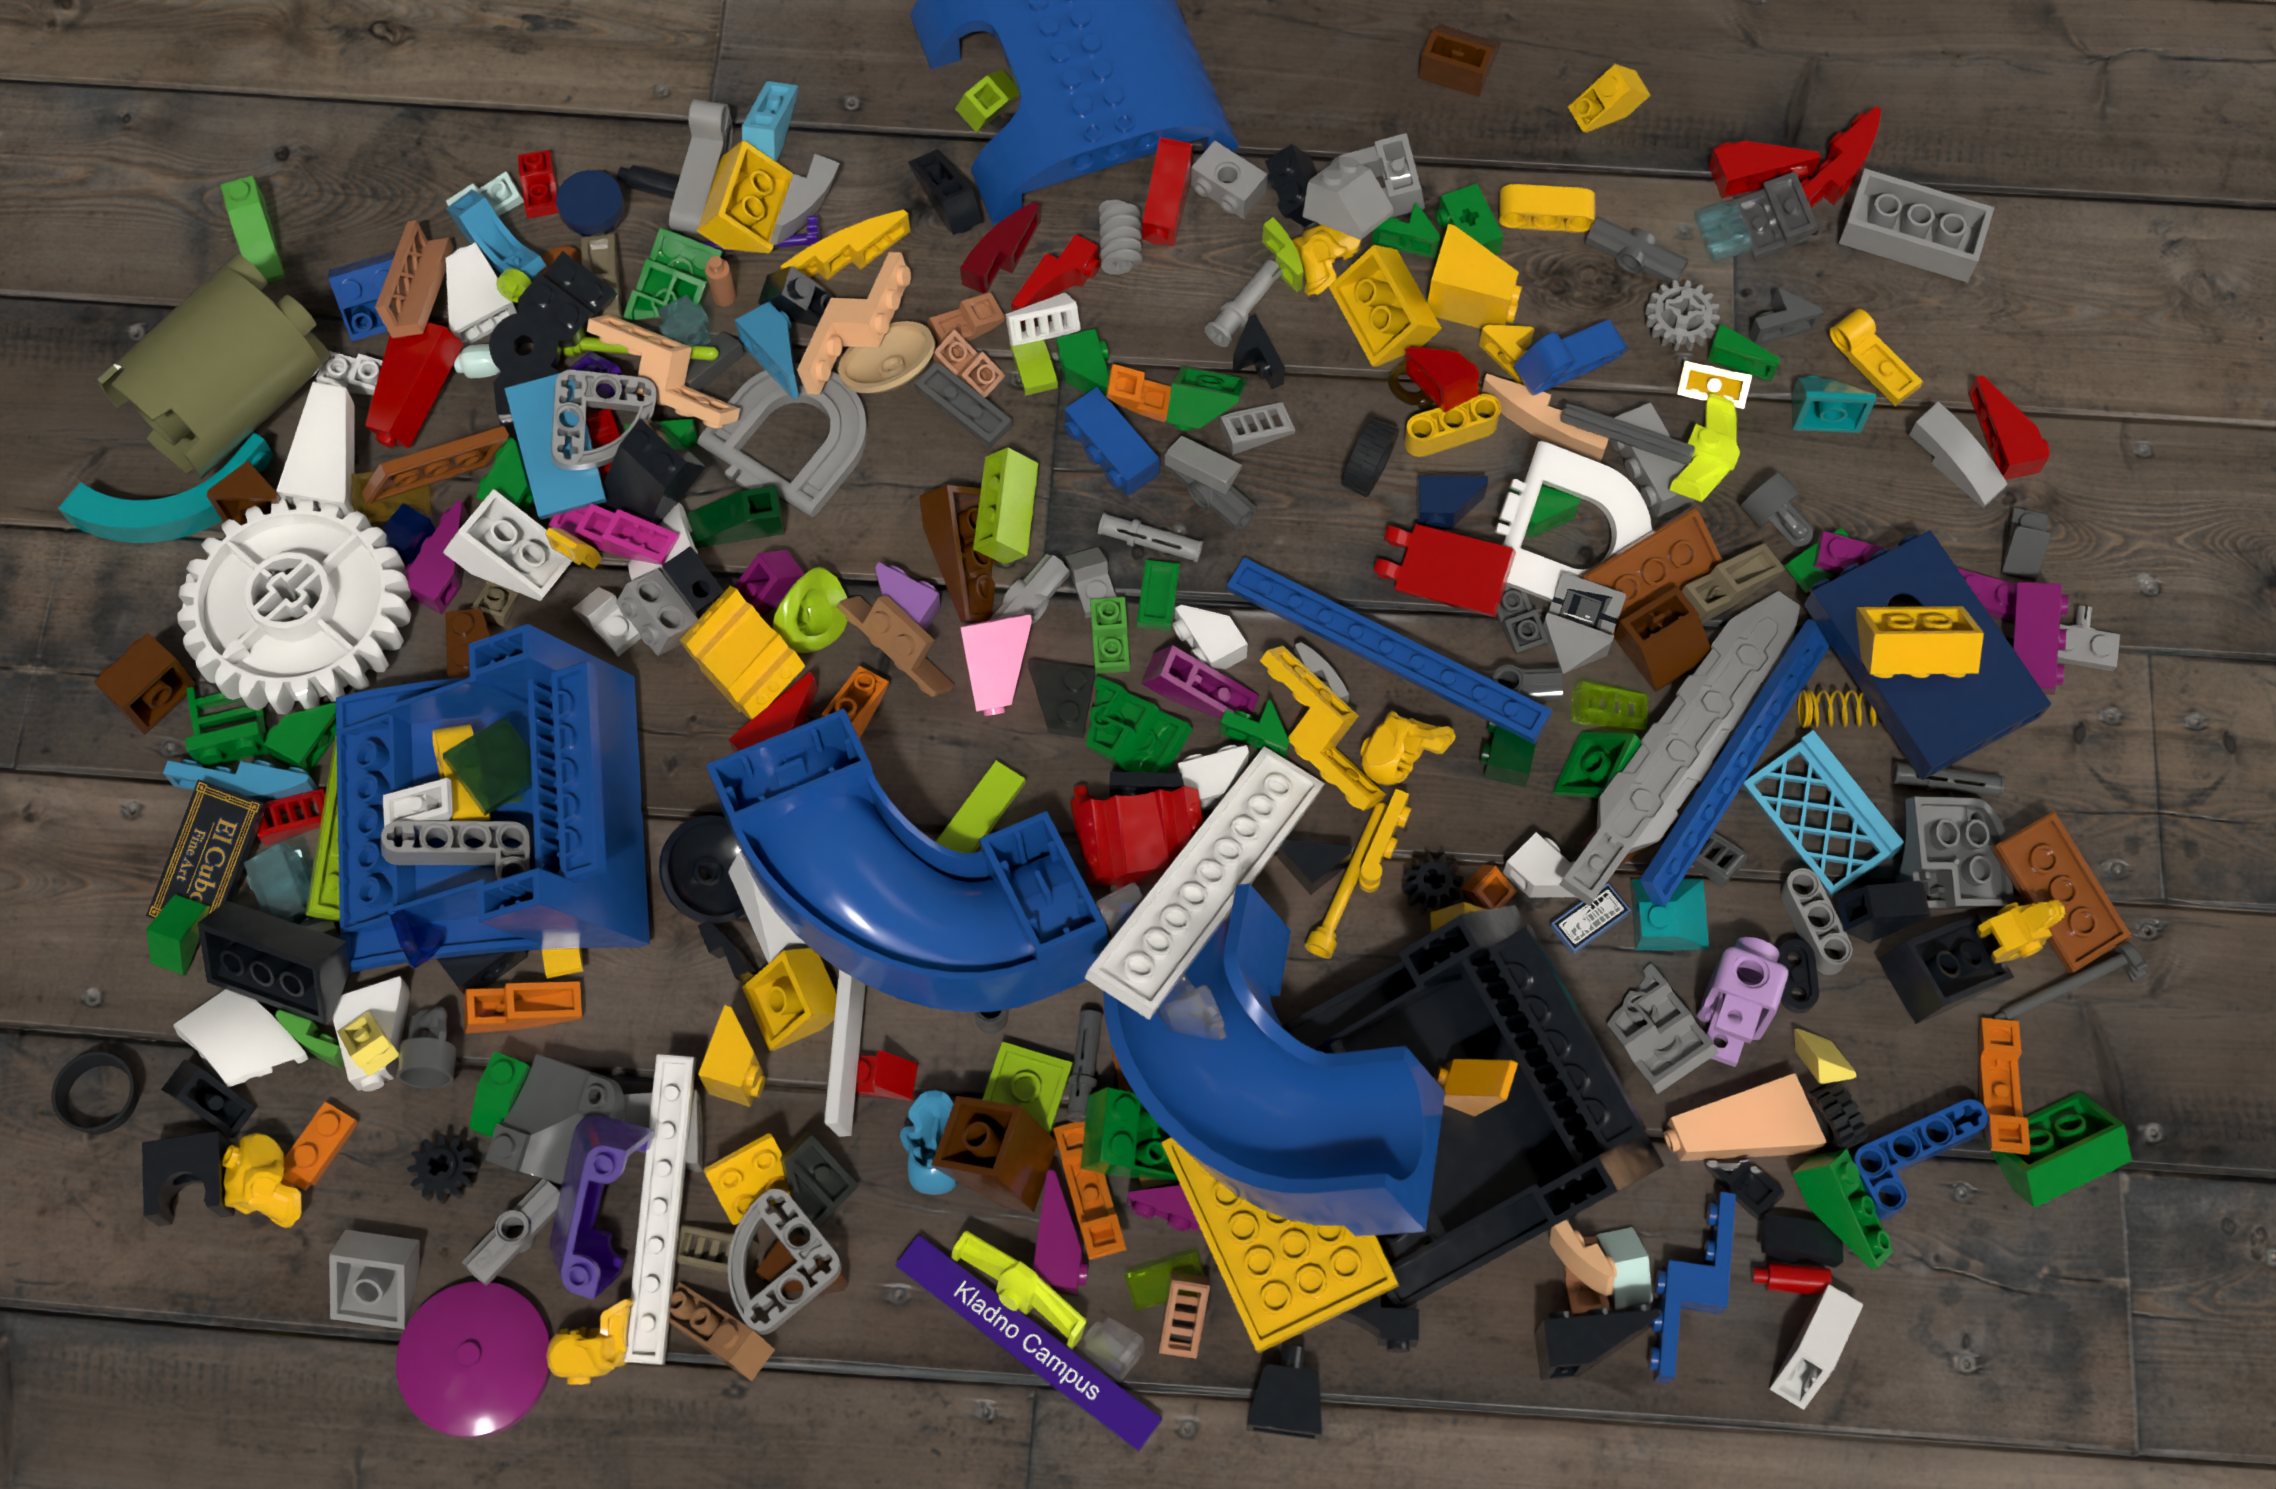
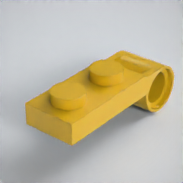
(1873, 358)

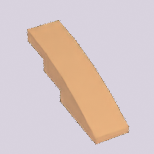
(1541, 420)

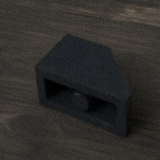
(208, 1098)

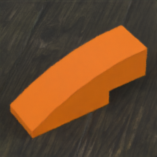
(521, 1006)

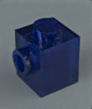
(407, 532)

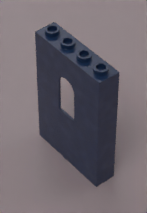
(1939, 715)

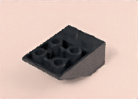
(1576, 1344)

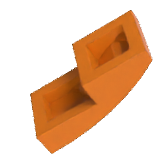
(1136, 394)

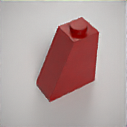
(1167, 192)

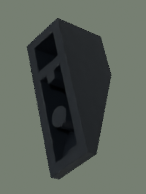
(947, 192)

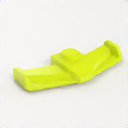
(1714, 451)
(1020, 1286)

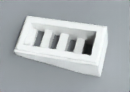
(1059, 325)

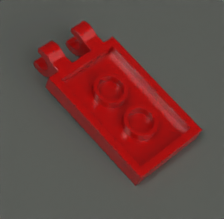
(1448, 568)

